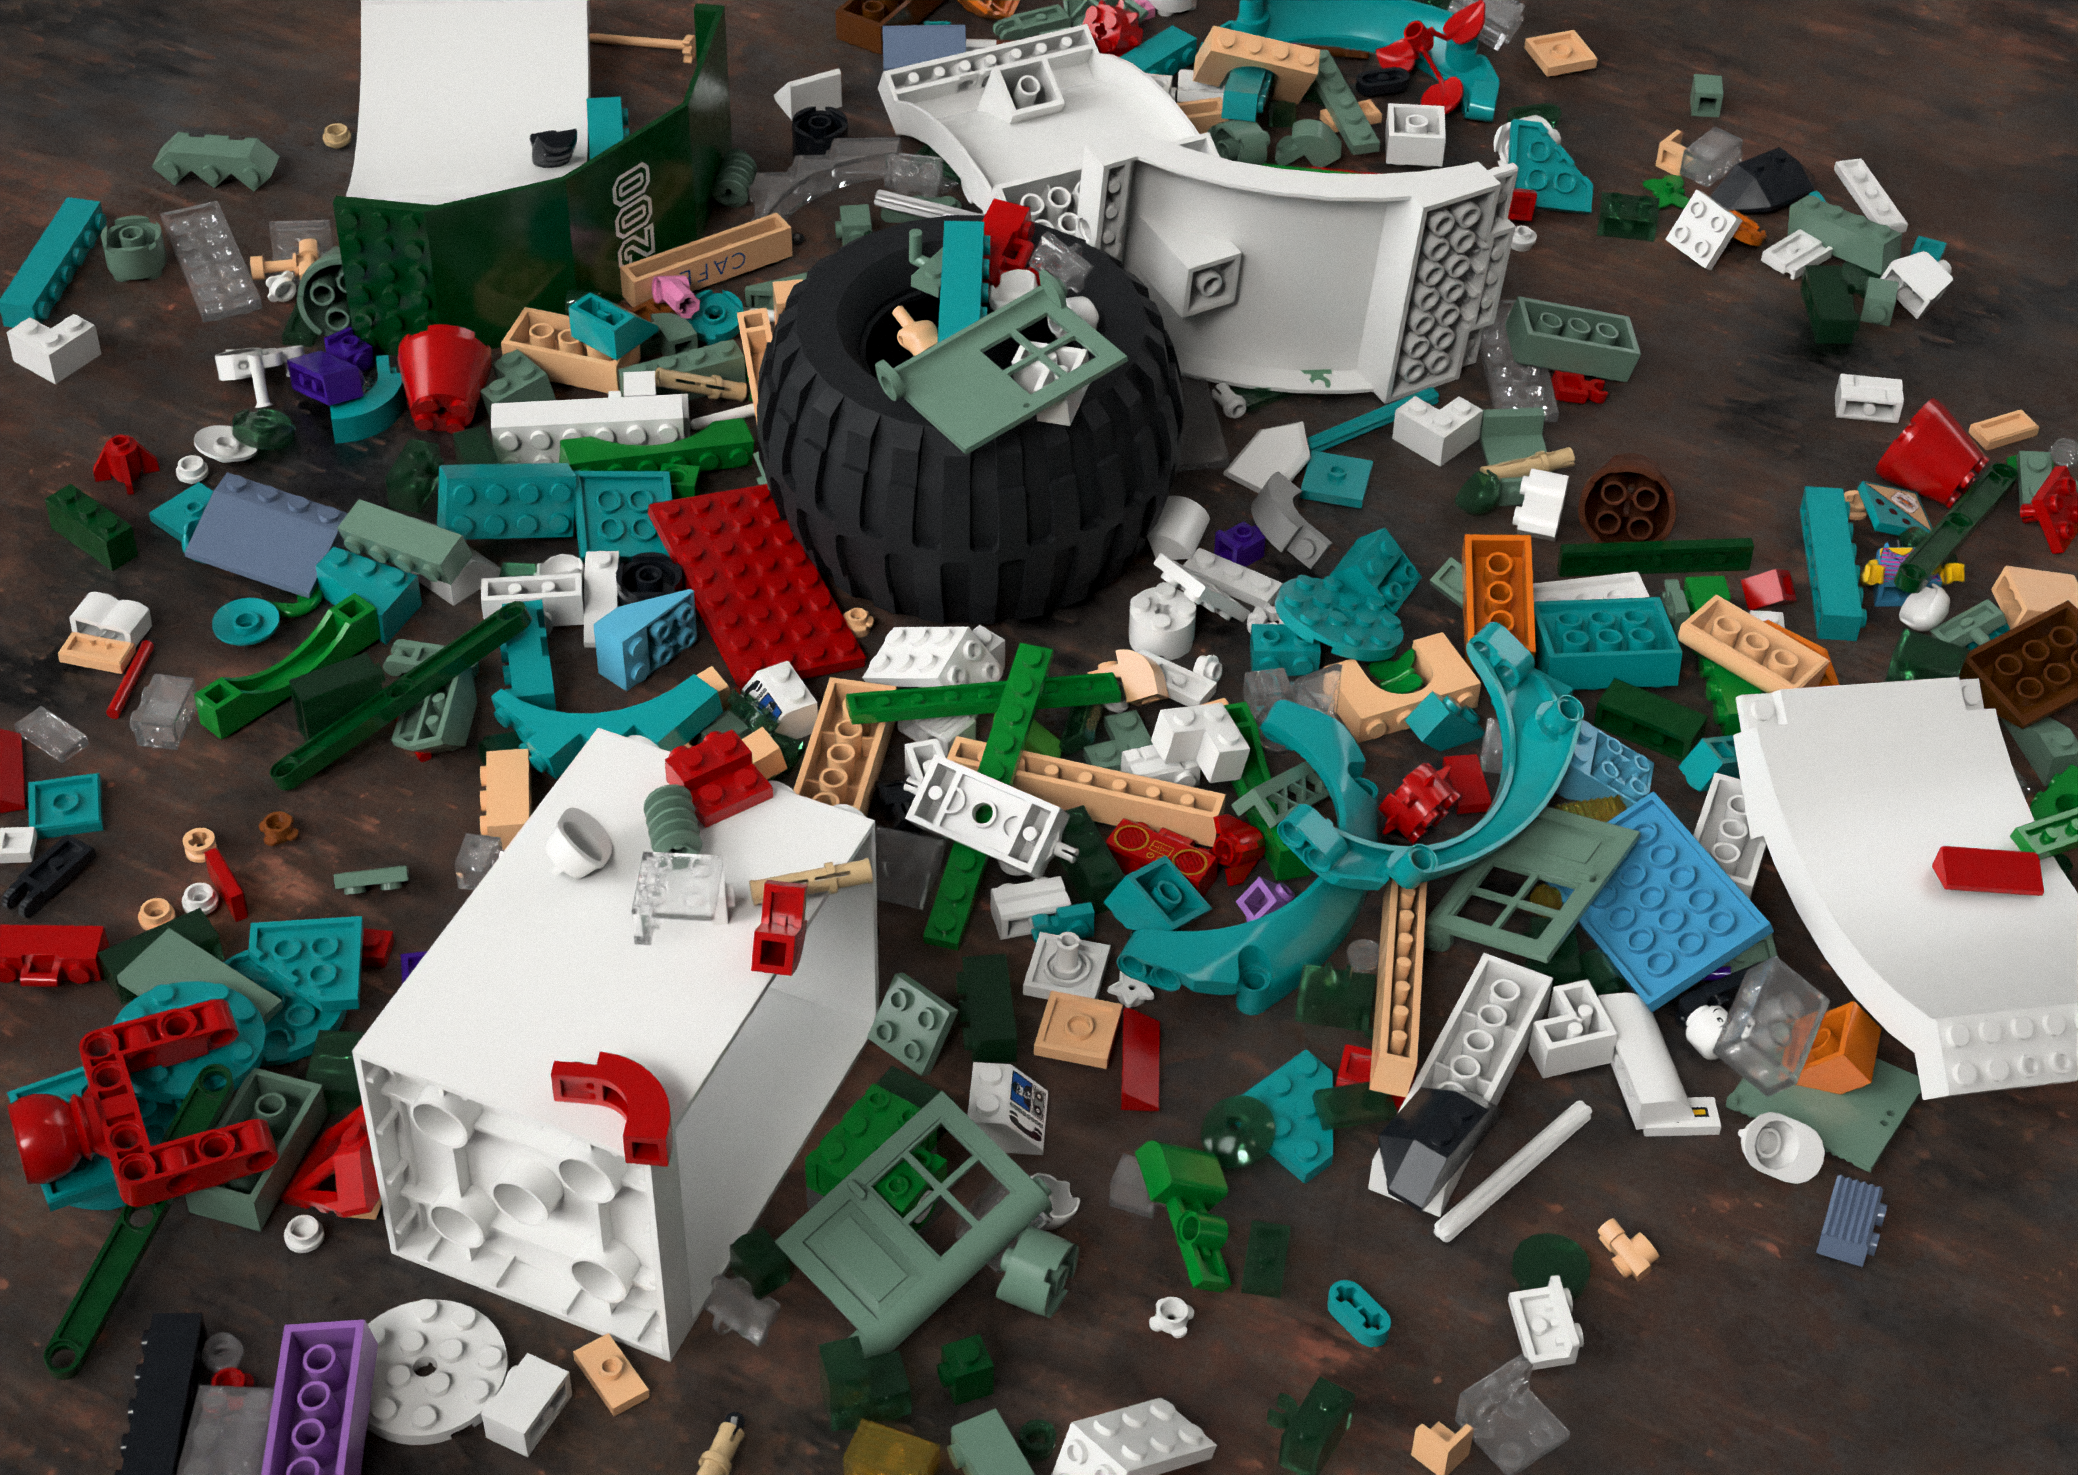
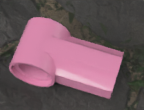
(676, 293)

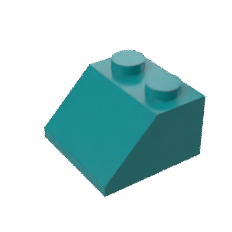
(1156, 898)

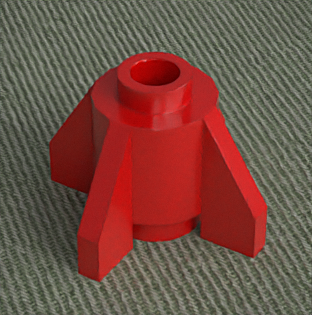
(124, 460)
(1237, 847)

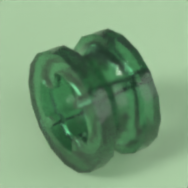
(1038, 1429)

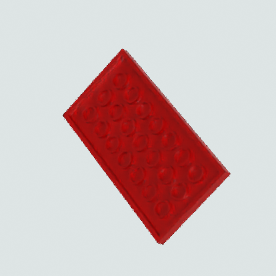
(755, 584)

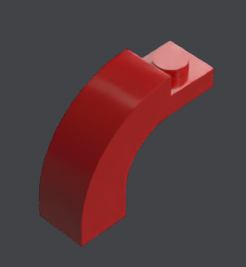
(630, 1092)

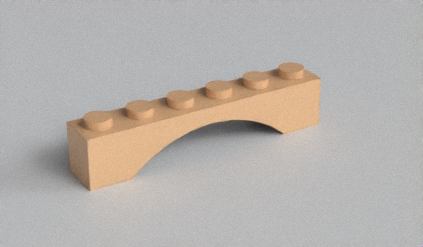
(755, 334)

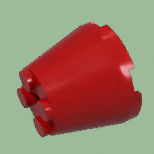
(443, 376)
(1933, 456)

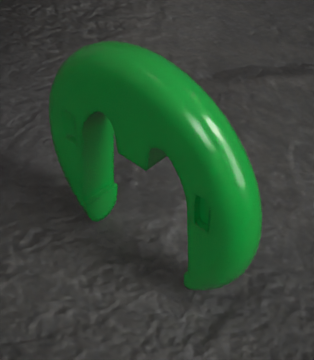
(302, 607)

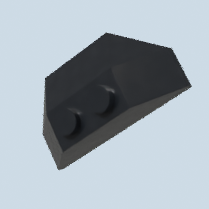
(1764, 183)
(1432, 1141)

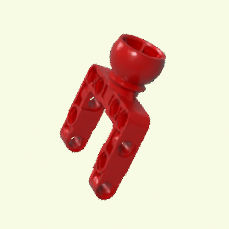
(108, 1119)

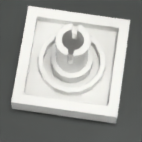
(1703, 230)
(1066, 966)

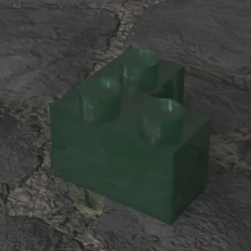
(861, 1386)

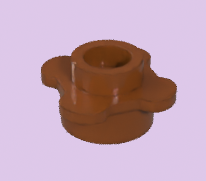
(278, 828)

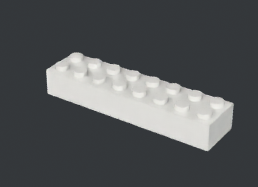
(1479, 1046)

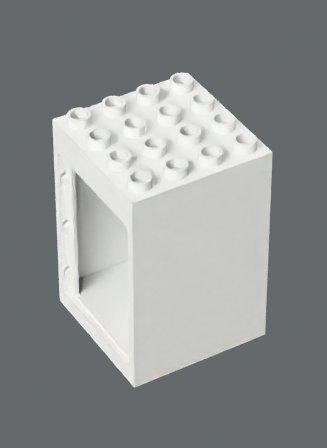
(546, 969)

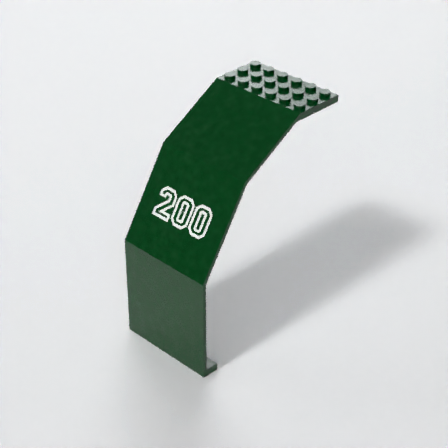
(530, 244)

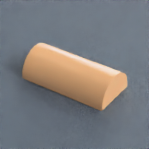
(1751, 648)

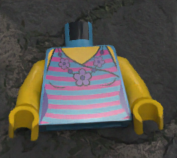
(1883, 569)

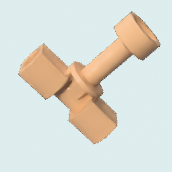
(307, 255)

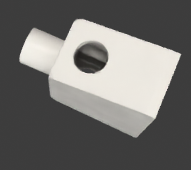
(1920, 281)

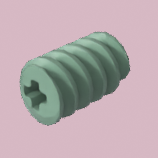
(734, 178)
(672, 820)

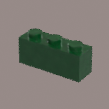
(91, 527)
(1649, 720)

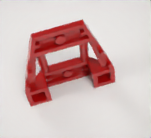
(341, 1151)

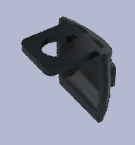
(553, 148)

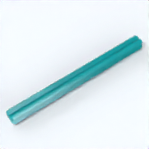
(1365, 422)

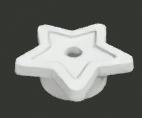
(1130, 997)

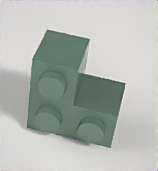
(517, 382)

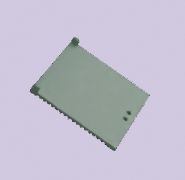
(1850, 1123)

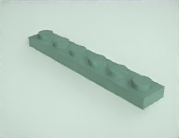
(1344, 107)

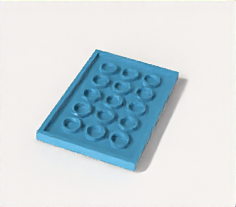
(1668, 909)

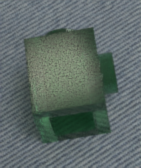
(759, 1262)

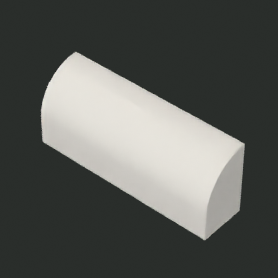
(1644, 1064)

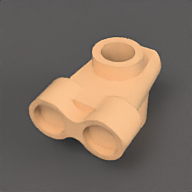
(1631, 1255)

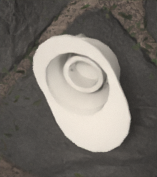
(578, 844)
(1782, 1147)

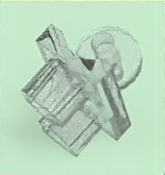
(1061, 261)
(739, 1310)

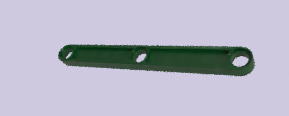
(1955, 528)
(400, 695)
(127, 1243)

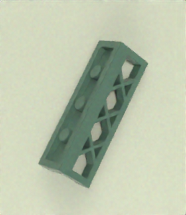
(1276, 791)

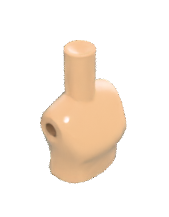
(915, 335)

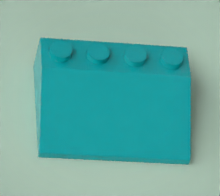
(1605, 640)

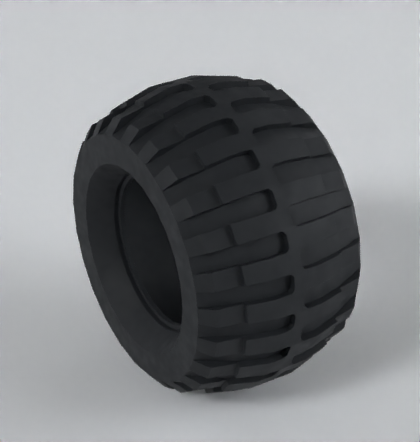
(901, 506)

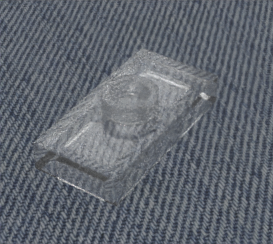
(51, 734)

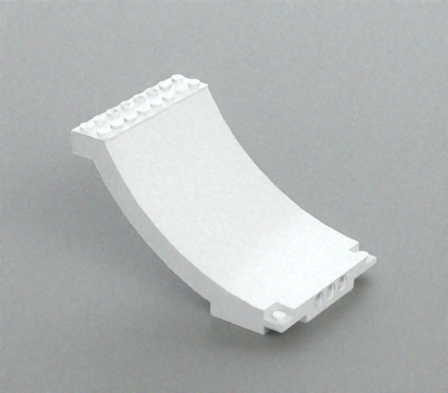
(461, 90)
(1024, 109)
(1304, 266)
(1854, 807)

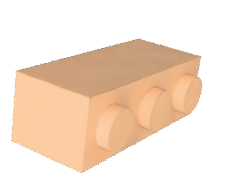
(506, 793)

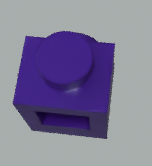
(350, 349)
(1243, 540)

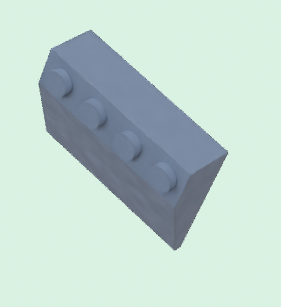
(265, 534)

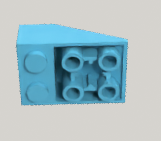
(644, 636)
(1605, 768)

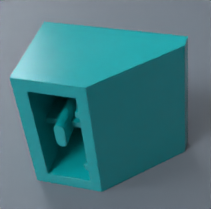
(608, 326)
(1379, 569)

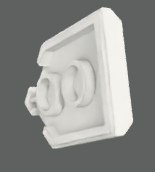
(1270, 451)

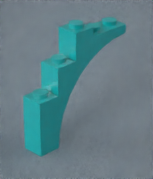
(559, 736)

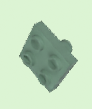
(912, 1024)

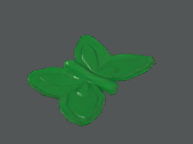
(1668, 190)
(1397, 675)

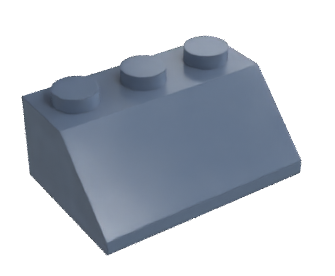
(920, 43)

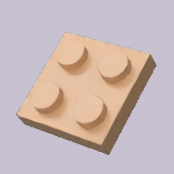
(1560, 53)
(1078, 1029)

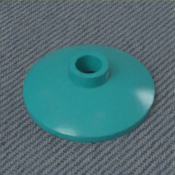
(245, 621)

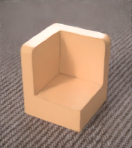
(1671, 153)
(1441, 1448)

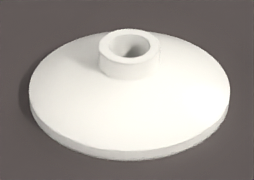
(221, 445)

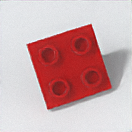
(2055, 508)

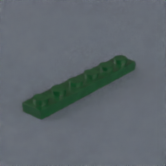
(1655, 557)

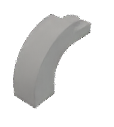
(1283, 525)

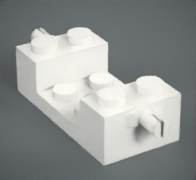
(1022, 829)

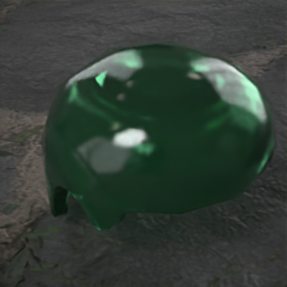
(1479, 493)

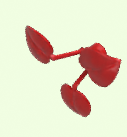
(1460, 27)

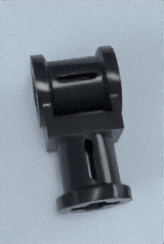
(895, 803)

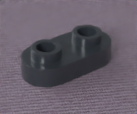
(1382, 81)

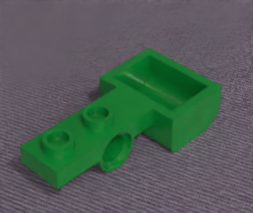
(1190, 1186)

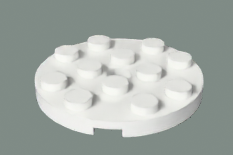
(468, 1366)

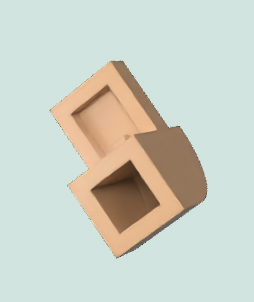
(1140, 677)

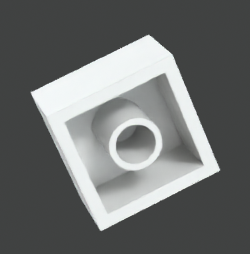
(1415, 135)

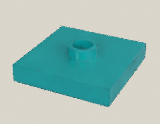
(1336, 479)
(181, 509)

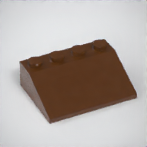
(2030, 667)

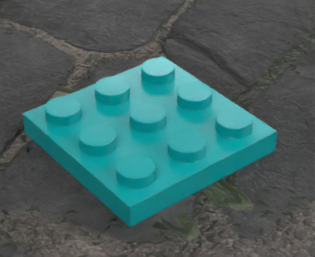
(614, 511)

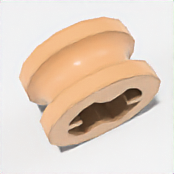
(1857, 508)
(195, 837)

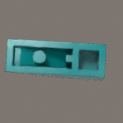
(1710, 757)

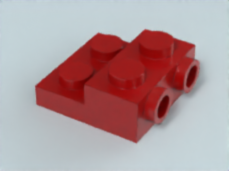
(718, 776)

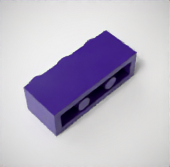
(325, 378)

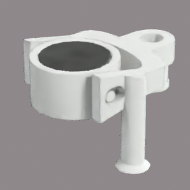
(252, 363)

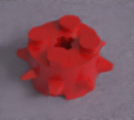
(1113, 28)
(1419, 802)

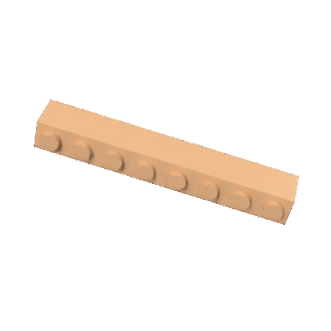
(1108, 793)
(1398, 989)

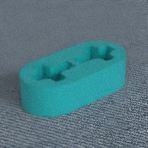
(1356, 1315)

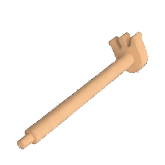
(687, 45)

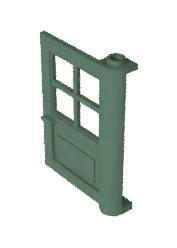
(975, 398)
(1552, 848)
(873, 1258)

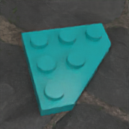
(1547, 170)
(313, 958)
(1299, 1136)

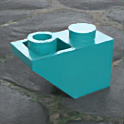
(1444, 722)

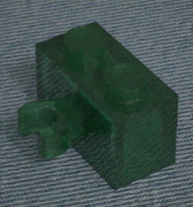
(1335, 997)
(1313, 1427)

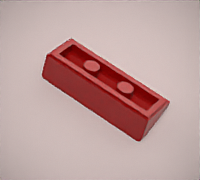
(11, 772)
(1989, 870)
(1140, 1062)

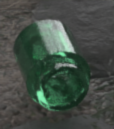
(1601, 973)

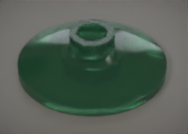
(1247, 1143)

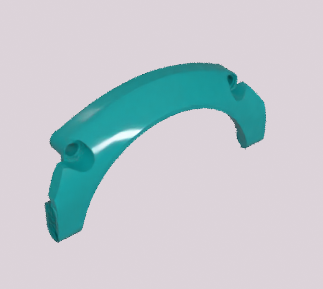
(1373, 26)
(1537, 749)
(1266, 955)

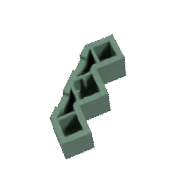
(215, 159)

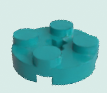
(720, 329)

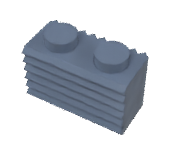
(1851, 1221)

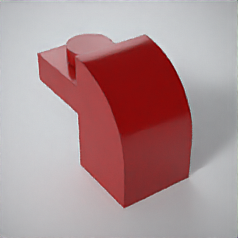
(782, 928)

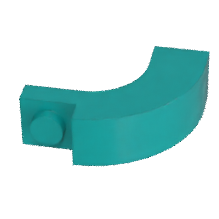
(372, 412)

